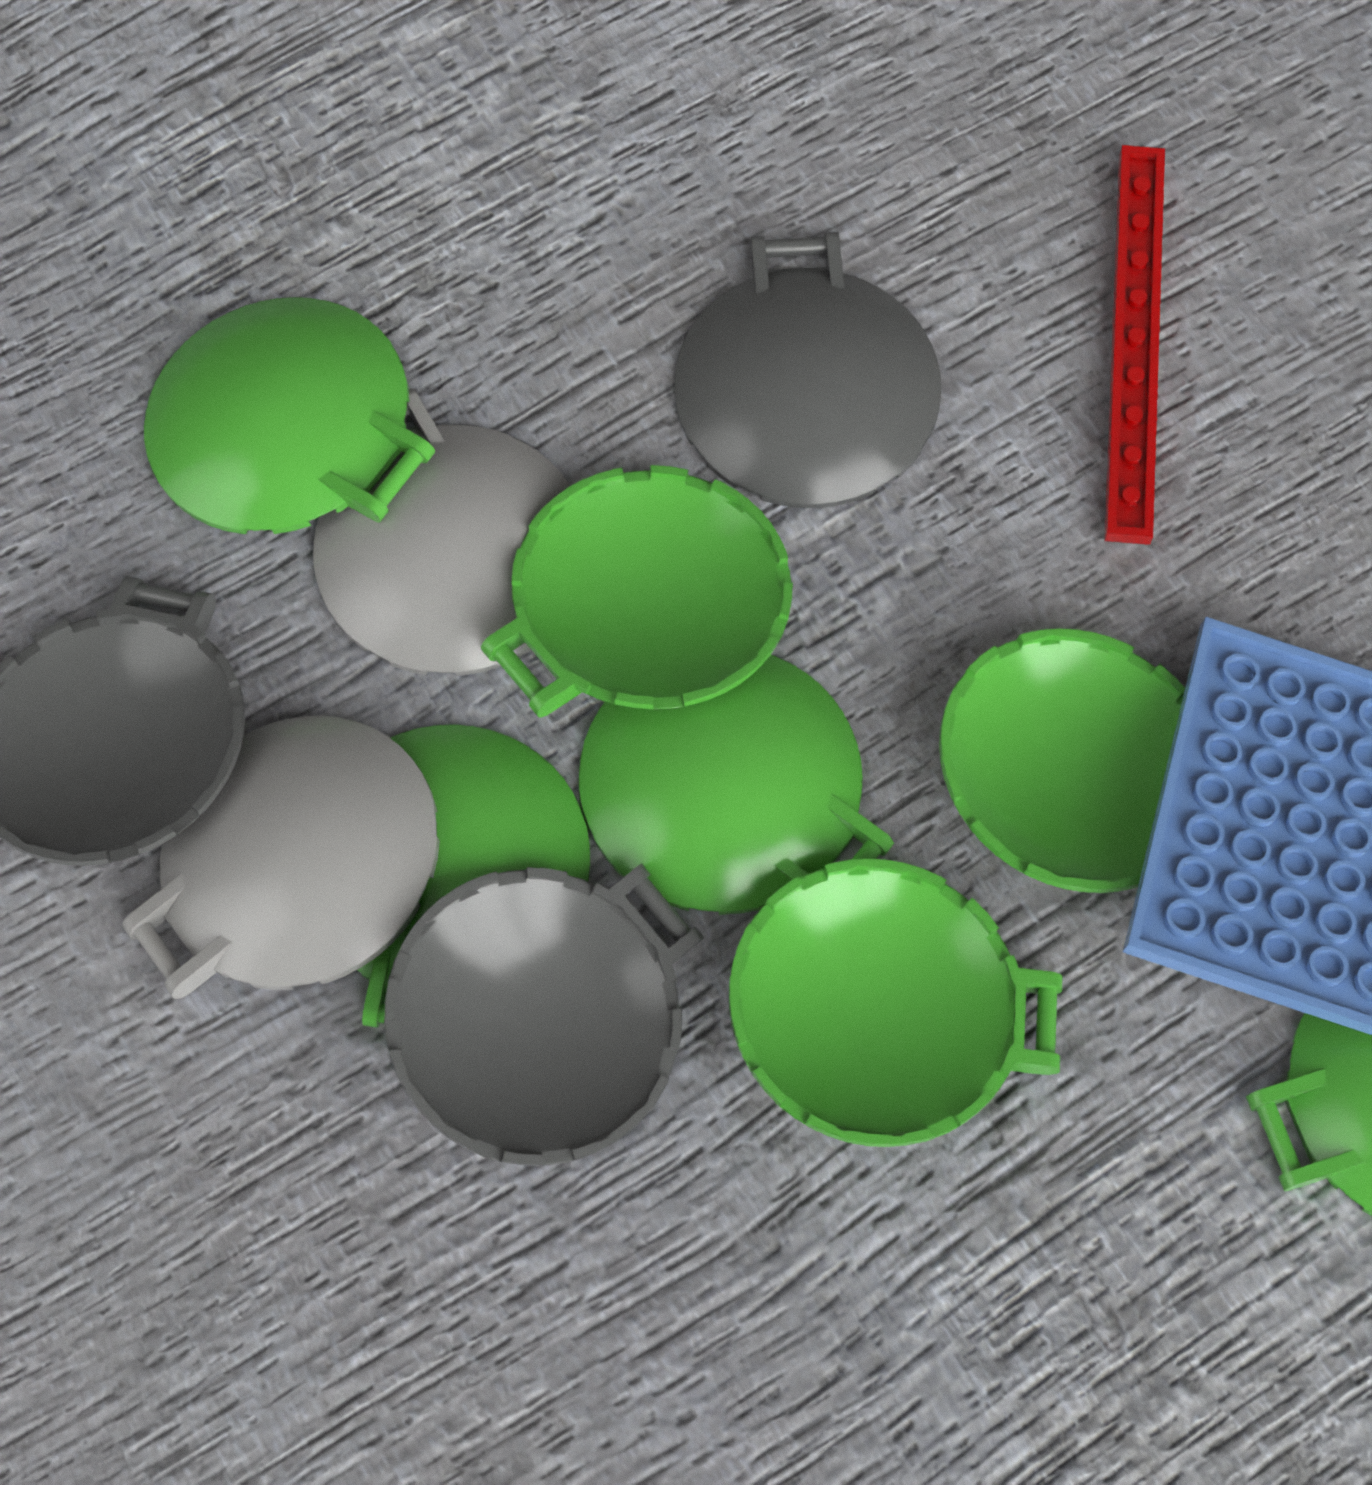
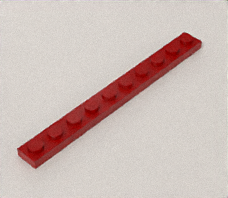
(1135, 346)

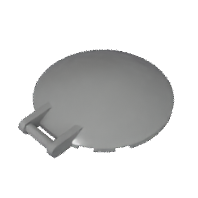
(442, 558)
(297, 861)

